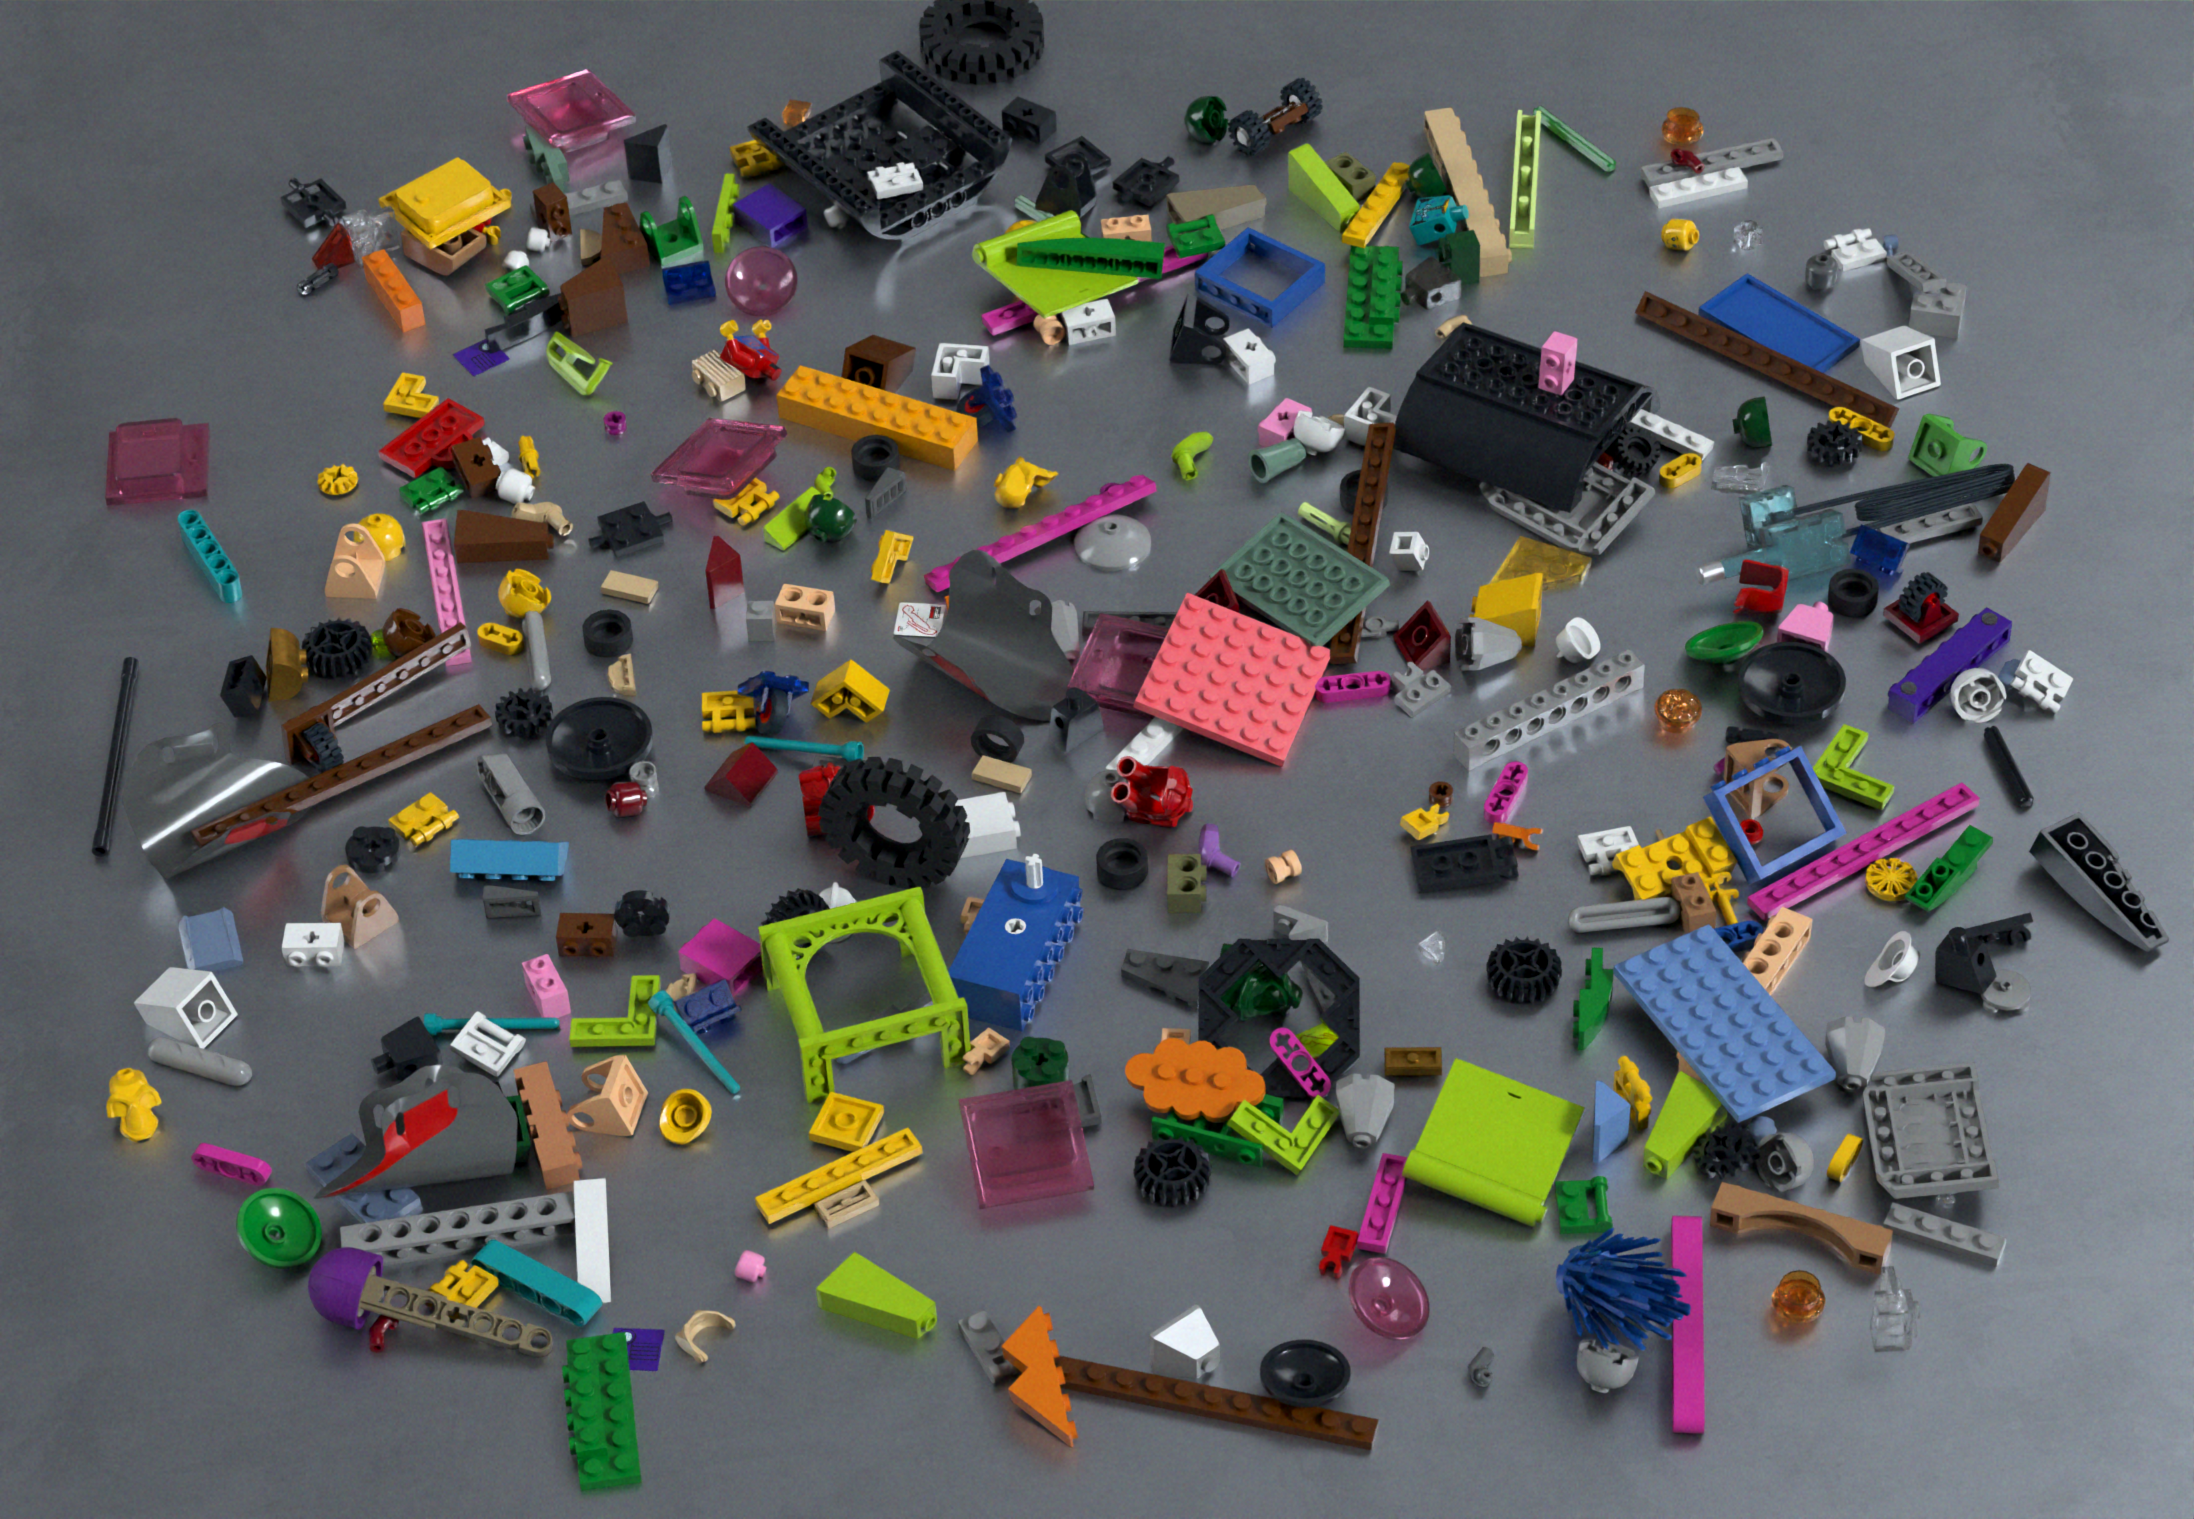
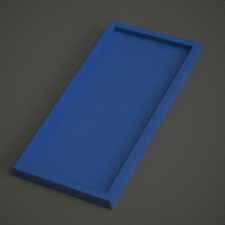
(1779, 323)

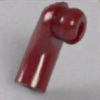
(1687, 159)
(377, 1331)

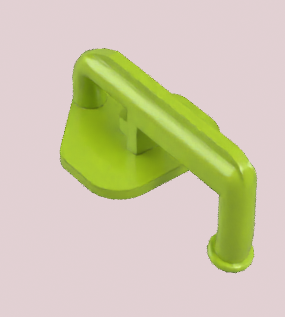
(565, 365)

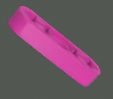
(1344, 694)
(1505, 783)
(1293, 1042)
(231, 1164)

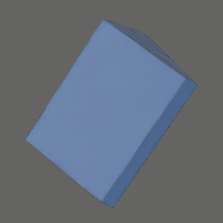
(1610, 1122)

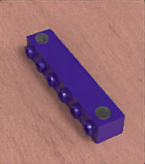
(1935, 675)

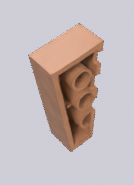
(547, 1126)

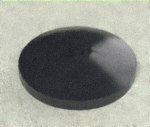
(1791, 683)
(599, 738)

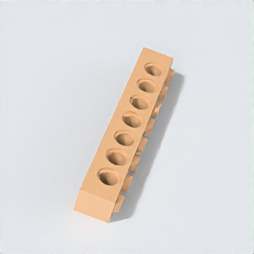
(1771, 955)

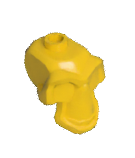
(1017, 482)
(132, 1102)

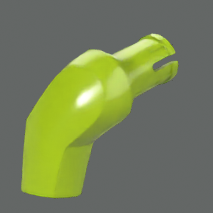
(1186, 450)

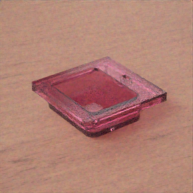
(572, 110)
(720, 458)
(157, 461)
(1123, 662)
(1026, 1140)

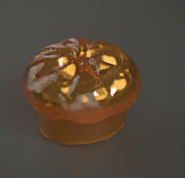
(1682, 126)
(1677, 710)
(1799, 1297)

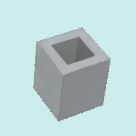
(761, 621)

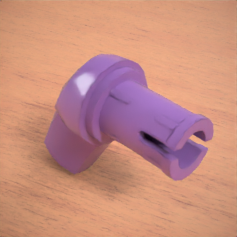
(1211, 854)

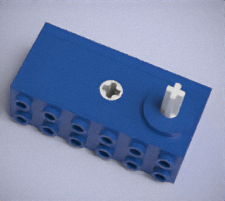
(1016, 942)

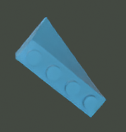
(508, 857)

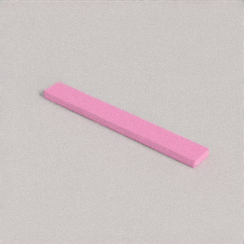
(444, 581)

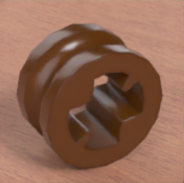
(1441, 788)

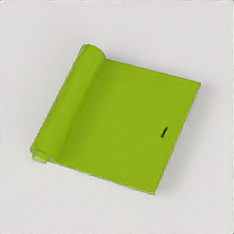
(1045, 289)
(1494, 1142)

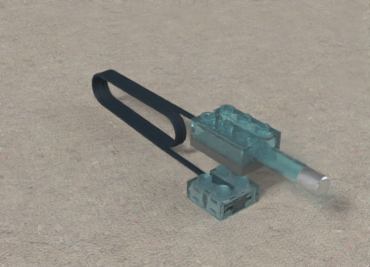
(1815, 540)

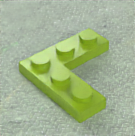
(1836, 775)
(634, 1030)
(1287, 1148)

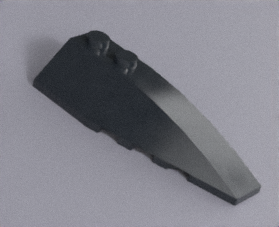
(2092, 875)

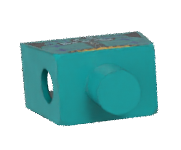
(1435, 218)

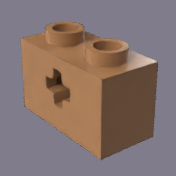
(1694, 901)

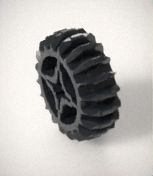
(337, 647)
(795, 905)
(1524, 977)
(1171, 1163)

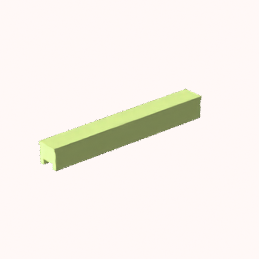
(1525, 181)

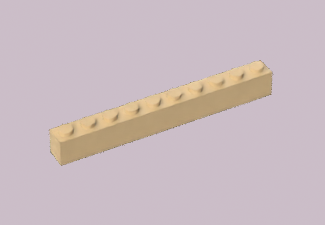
(1466, 188)

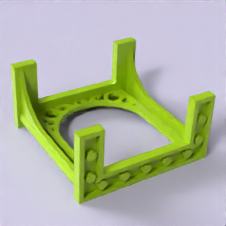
(914, 937)

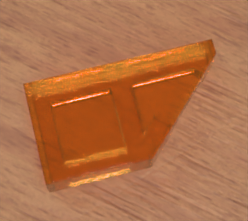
(796, 112)

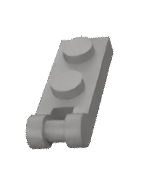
(986, 1345)

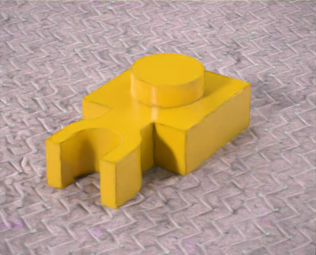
(1423, 823)

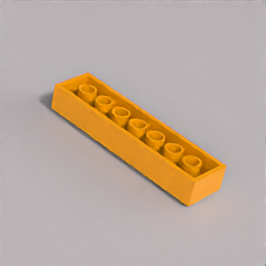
(862, 411)

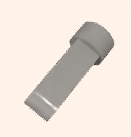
(510, 793)

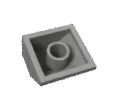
(1184, 1346)

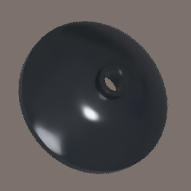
(1305, 1373)

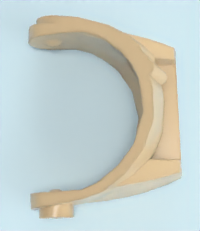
(699, 1321)

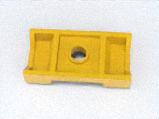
(1695, 850)

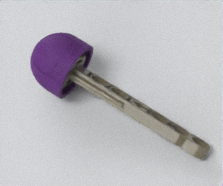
(350, 1285)

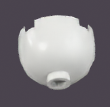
(1317, 433)
(1977, 695)

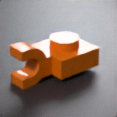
(1517, 832)

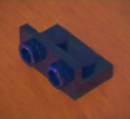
(688, 282)
(1880, 549)
(707, 1006)

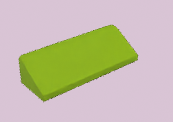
(790, 522)

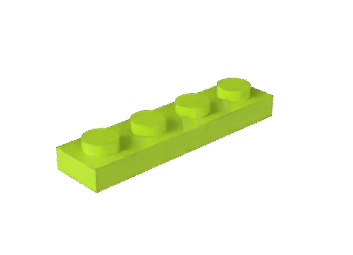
(724, 215)

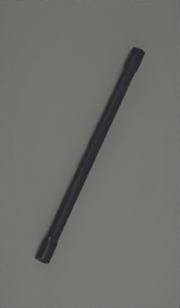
(102, 833)

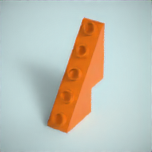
(1038, 1386)

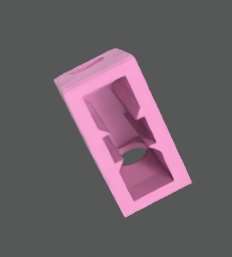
(1807, 626)

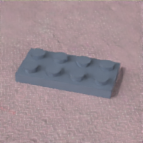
(363, 1206)

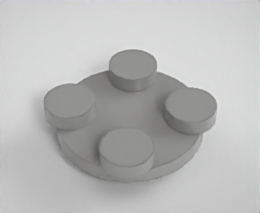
(2007, 992)

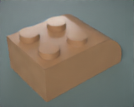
(447, 256)

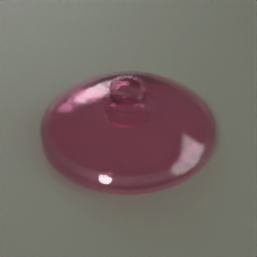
(759, 267)
(1388, 1298)

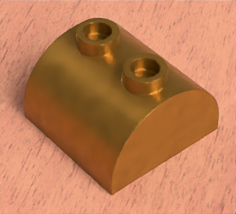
(284, 665)

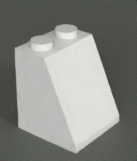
(1902, 361)
(186, 1006)

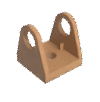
(1752, 796)
(356, 907)

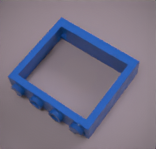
(1251, 304)
(1734, 834)

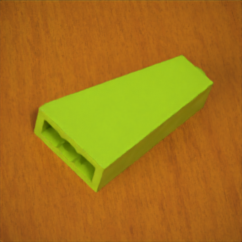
(1320, 188)
(1682, 1121)
(876, 1298)

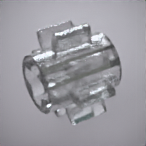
(1748, 235)

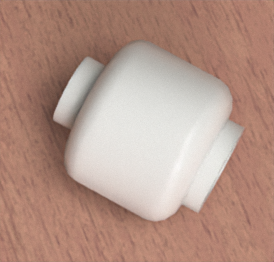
(515, 486)

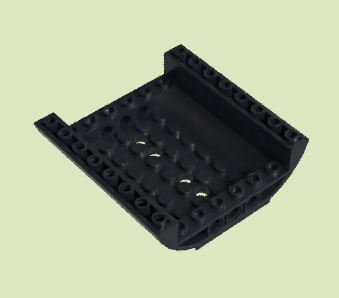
(858, 135)
(1486, 418)

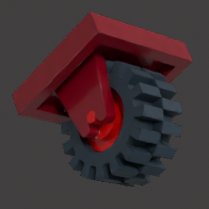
(1921, 608)

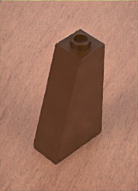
(2015, 513)
(499, 538)

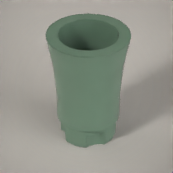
(1275, 459)

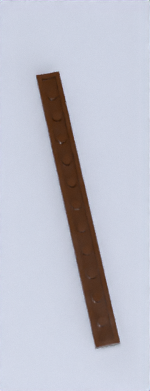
(1765, 359)
(1365, 527)
(352, 772)
(1217, 1403)

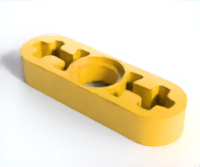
(1876, 435)

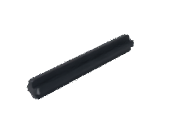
(2008, 767)

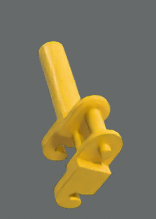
(1722, 896)

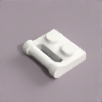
(483, 1050)

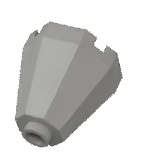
(1065, 628)
(1484, 643)
(1854, 1050)
(1364, 1107)

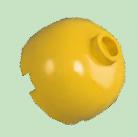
(385, 532)
(522, 593)

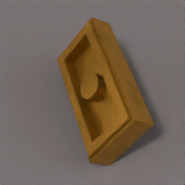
(1413, 1061)

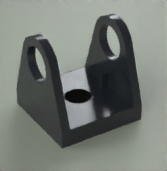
(1067, 189)
(1193, 334)

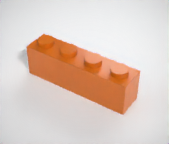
(393, 290)

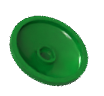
(1724, 642)
(284, 1217)

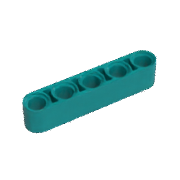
(210, 556)
(538, 1283)

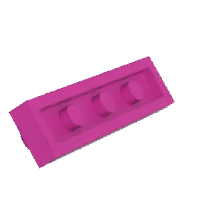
(1383, 1204)

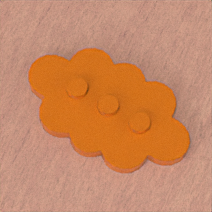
(1194, 1080)

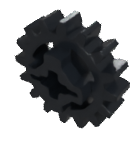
(1834, 442)
(523, 712)
(1725, 1151)

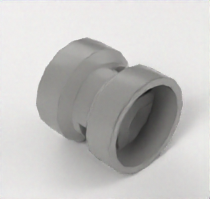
(645, 775)

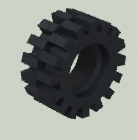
(1627, 460)

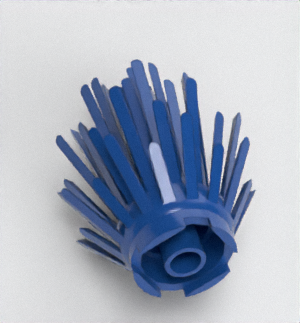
(1618, 1287)

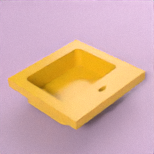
(445, 202)

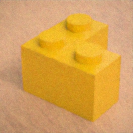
(852, 689)

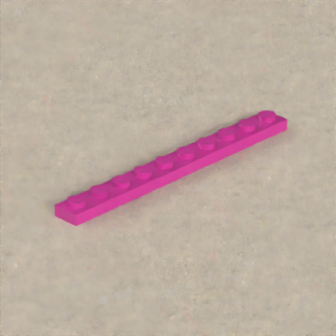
(1021, 314)
(1054, 526)
(1863, 851)

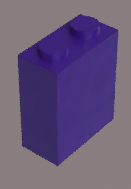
(770, 215)

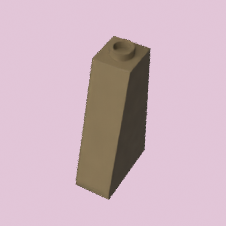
(1228, 205)

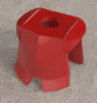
(1760, 600)

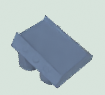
(210, 941)

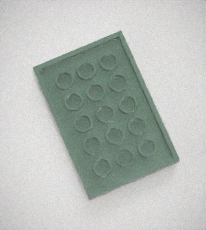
(1301, 580)

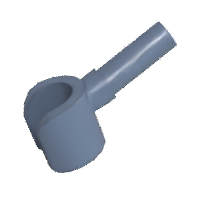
(1890, 243)

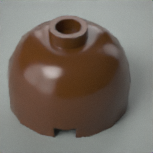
(404, 632)

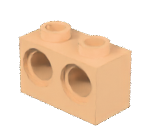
(804, 607)

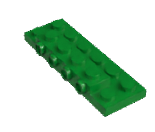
(1372, 297)
(601, 1411)

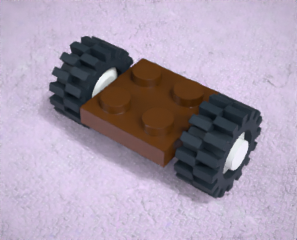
(1298, 105)

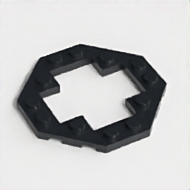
(1279, 958)

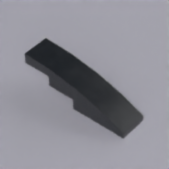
(524, 325)

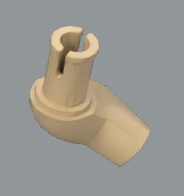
(545, 513)

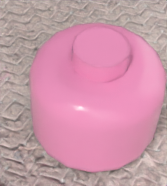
(750, 1266)

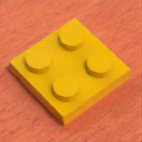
(846, 1122)

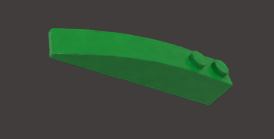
(1094, 256)

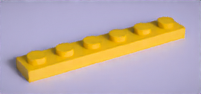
(1377, 206)
(838, 1175)

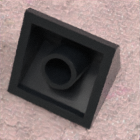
(649, 155)

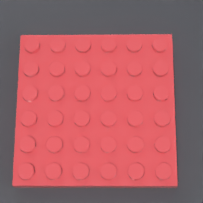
(1233, 679)

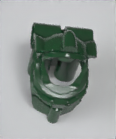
(1261, 993)

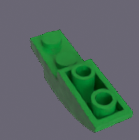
(1950, 871)
(1593, 1000)

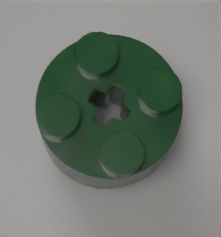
(1039, 1062)

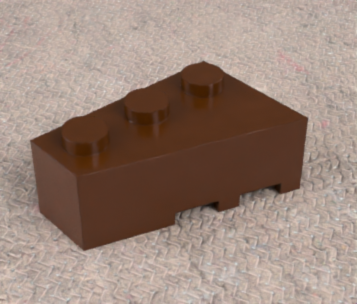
(623, 239)

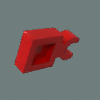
(1337, 1247)

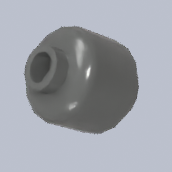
(1821, 271)

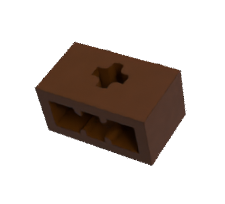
(552, 211)
(476, 467)
(586, 934)

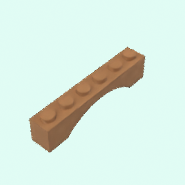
(1745, 1210)

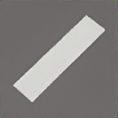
(592, 1236)

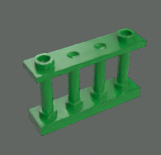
(1220, 1144)

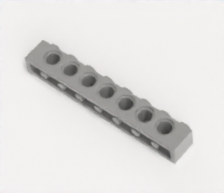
(1548, 709)
(465, 1229)

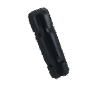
(317, 279)
(1733, 735)

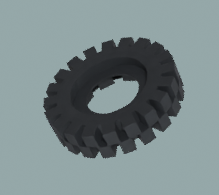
(948, 17)
(873, 784)

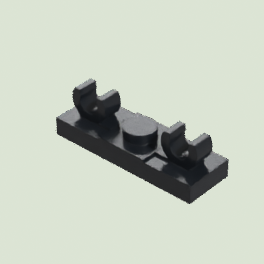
(1991, 931)

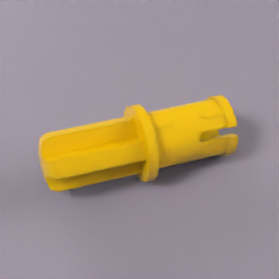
(528, 456)

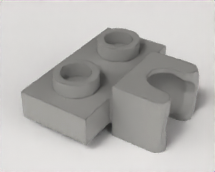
(1418, 691)

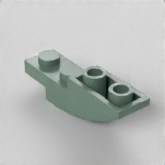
(546, 158)

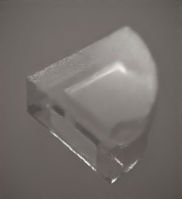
(1433, 947)

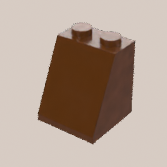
(593, 299)
(878, 363)

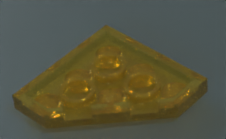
(1538, 557)

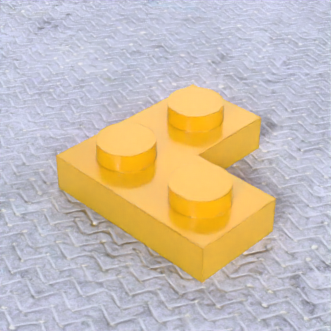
(407, 397)
(892, 547)

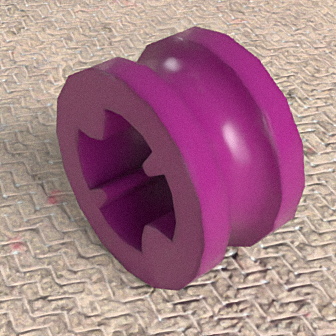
(615, 423)

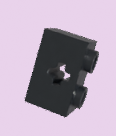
(1029, 120)
(243, 686)

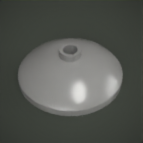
(1112, 543)

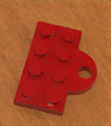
(432, 438)

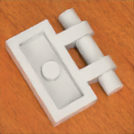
(895, 180)
(1858, 254)
(2043, 676)
(1604, 845)

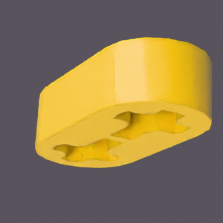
(1680, 470)
(500, 638)
(1844, 1157)

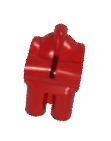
(1146, 781)
(814, 785)

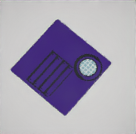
(478, 358)
(643, 1347)

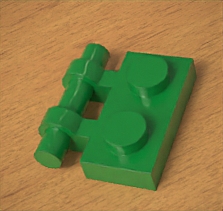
(431, 490)

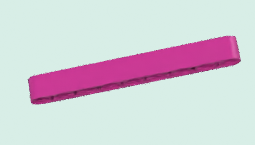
(1688, 1333)

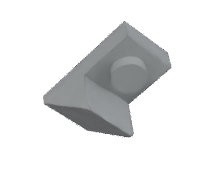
(1299, 925)

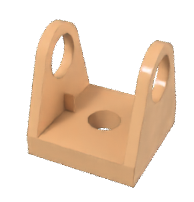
(355, 566)
(620, 1099)

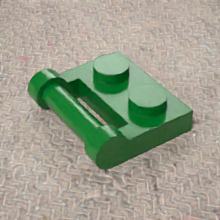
(1198, 241)
(516, 283)
(1573, 1206)

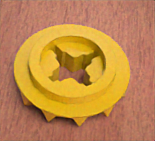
(343, 484)

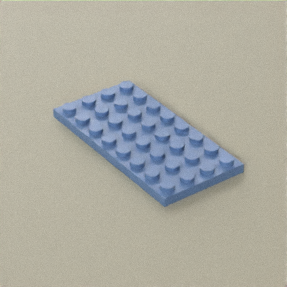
(1724, 1023)

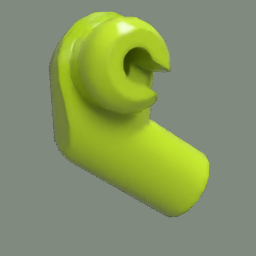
(824, 481)

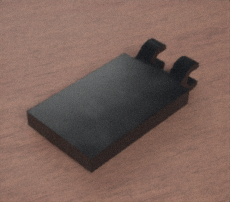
(1463, 862)

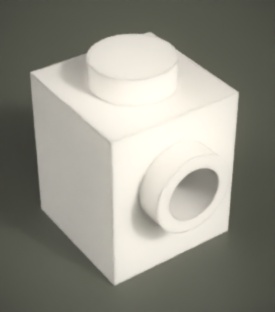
(1409, 551)

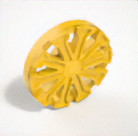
(1890, 879)

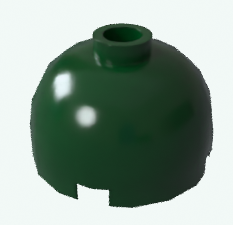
(1206, 119)
(1425, 179)
(1753, 423)
(828, 519)

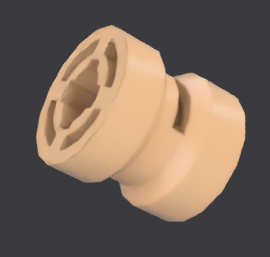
(1050, 329)
(1283, 866)

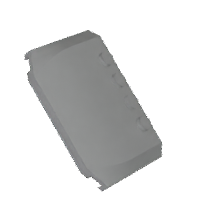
(1604, 511)
(1929, 1131)

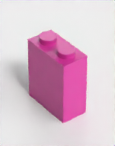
(721, 954)

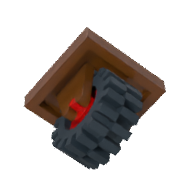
(312, 738)

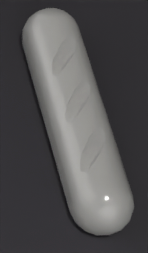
(536, 651)
(1624, 915)
(199, 1061)

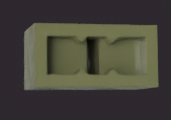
(1353, 175)
(1184, 883)

